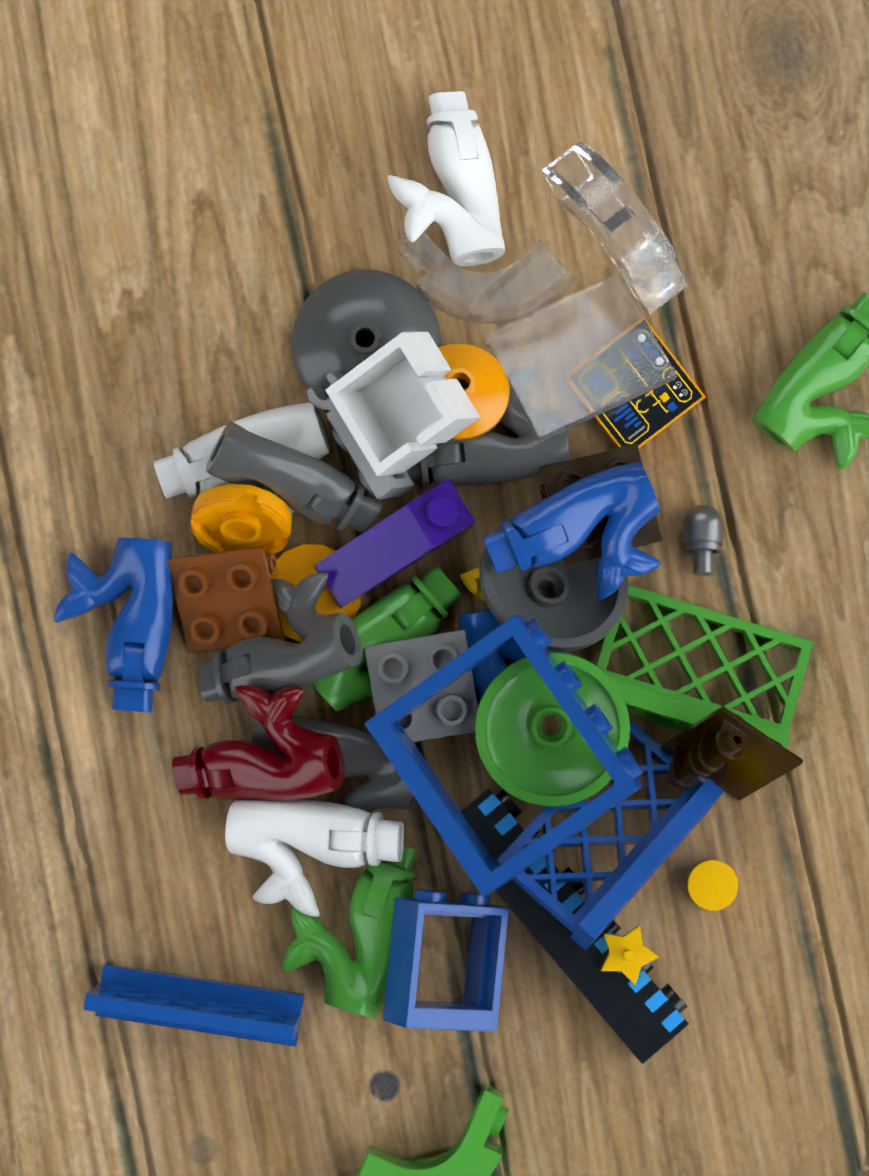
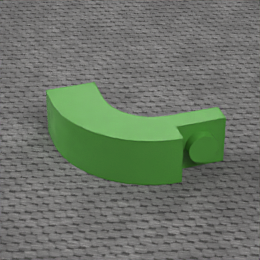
(468, 1157)

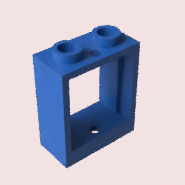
(483, 970)

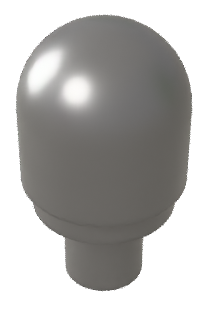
(702, 537)

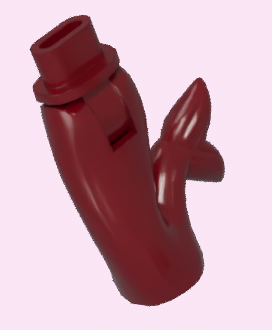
(254, 773)

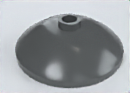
(342, 309)
(573, 612)

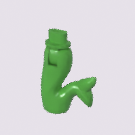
(823, 365)
(400, 615)
(361, 983)

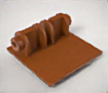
(226, 597)

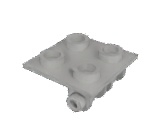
(404, 664)

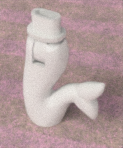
(465, 169)
(290, 425)
(318, 828)

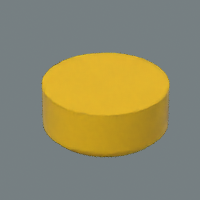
(712, 885)

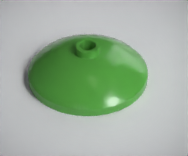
(539, 764)

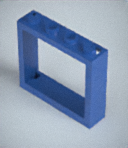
(435, 799)

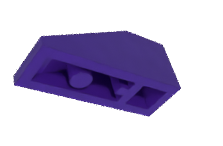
(396, 543)

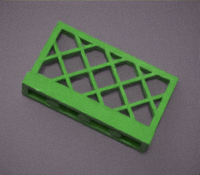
(682, 711)

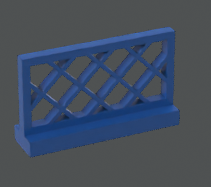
(633, 869)
(197, 1004)

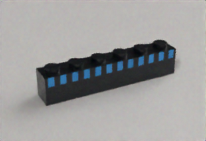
(638, 1014)

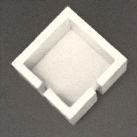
(402, 403)

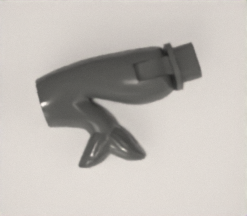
(493, 456)
(295, 477)
(270, 663)
(361, 758)

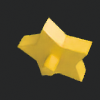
(627, 954)

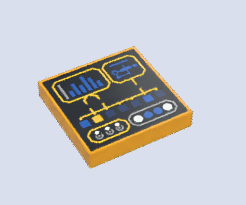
(654, 411)

